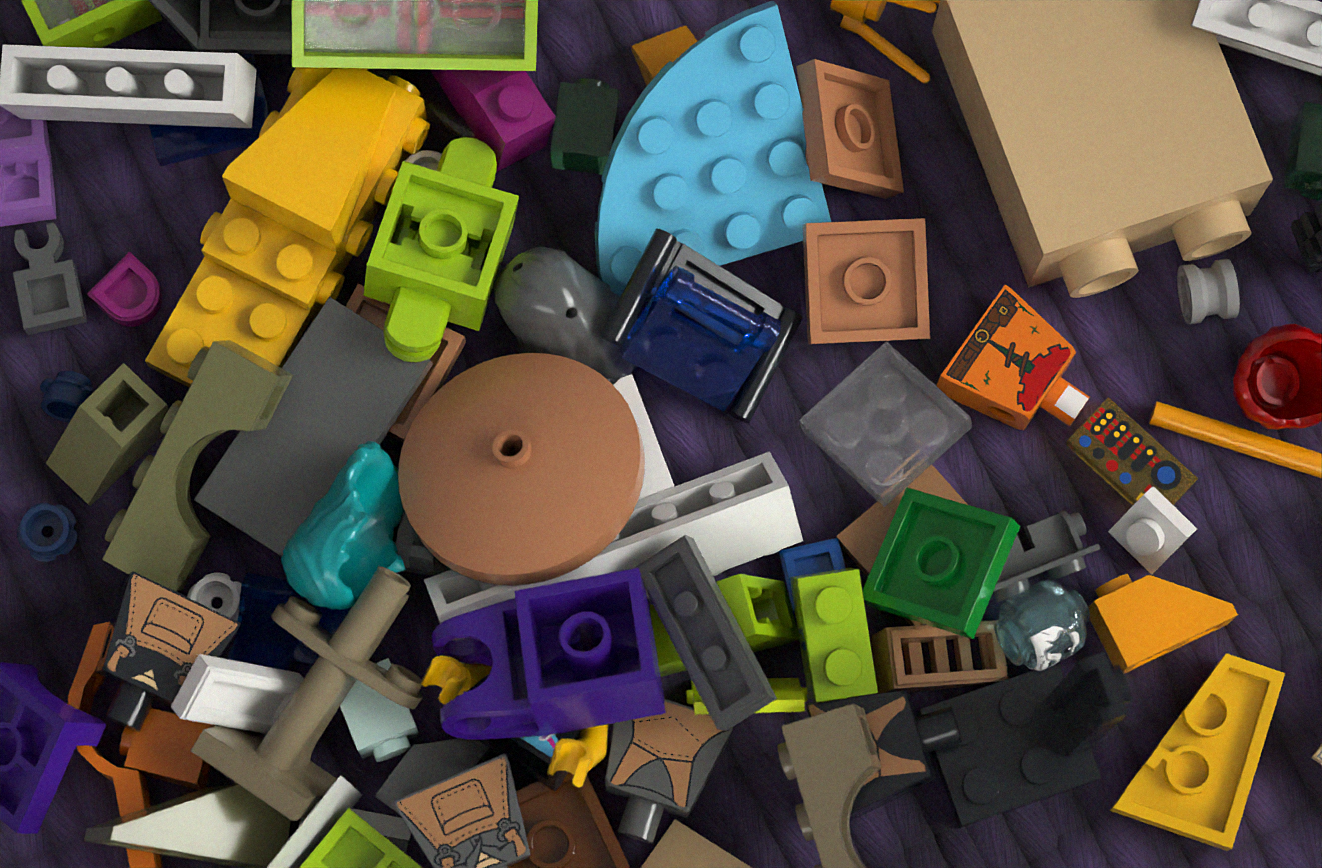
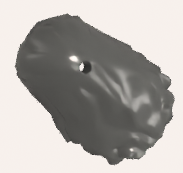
(559, 310)

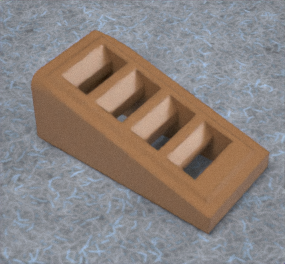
(890, 665)

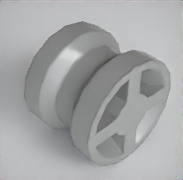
(1208, 291)

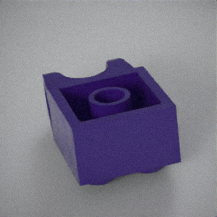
(557, 658)

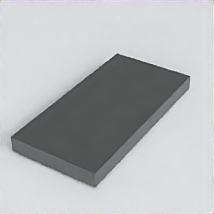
(339, 397)

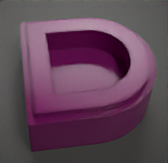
(128, 293)

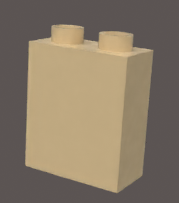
(1102, 131)

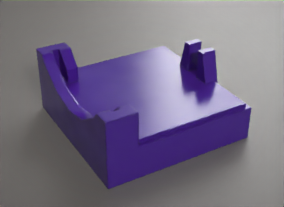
(35, 745)

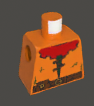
(1013, 366)

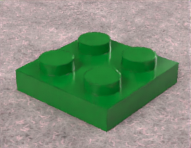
(940, 562)

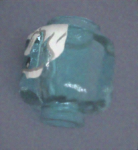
(1042, 625)

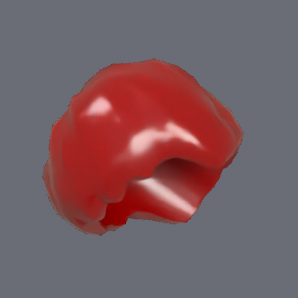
(1281, 378)

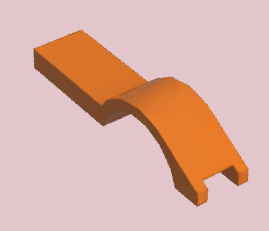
(129, 784)

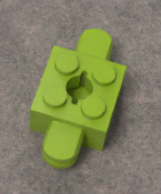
(439, 248)

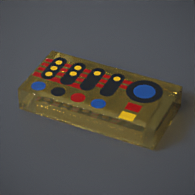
(1129, 456)

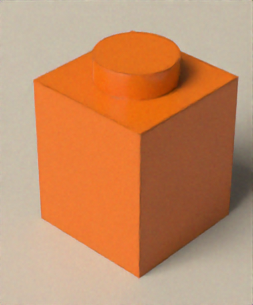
(165, 748)

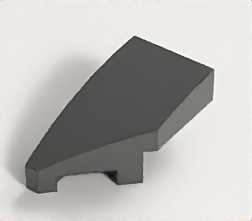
(430, 764)

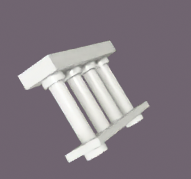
(1267, 28)

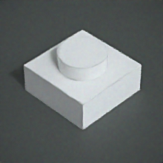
(1152, 530)

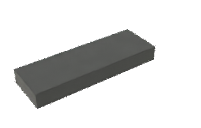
(705, 633)

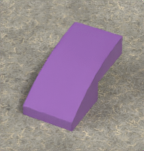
(25, 171)

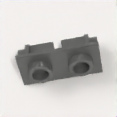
(1054, 548)

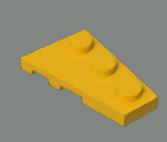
(1208, 757)

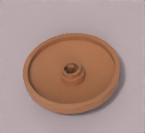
(521, 469)

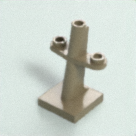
(279, 763)

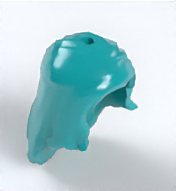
(347, 532)

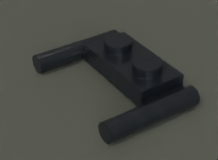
(657, 260)

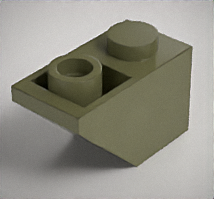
(108, 434)

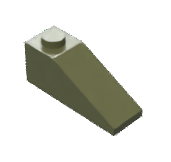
(208, 825)

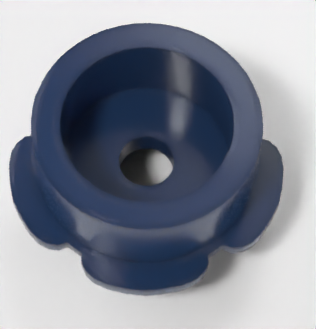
(65, 394)
(36, 520)

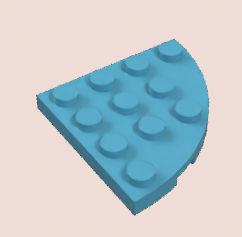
(712, 154)

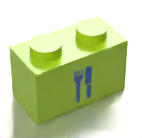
(833, 634)

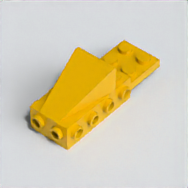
(294, 215)

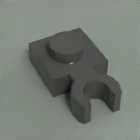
(50, 289)

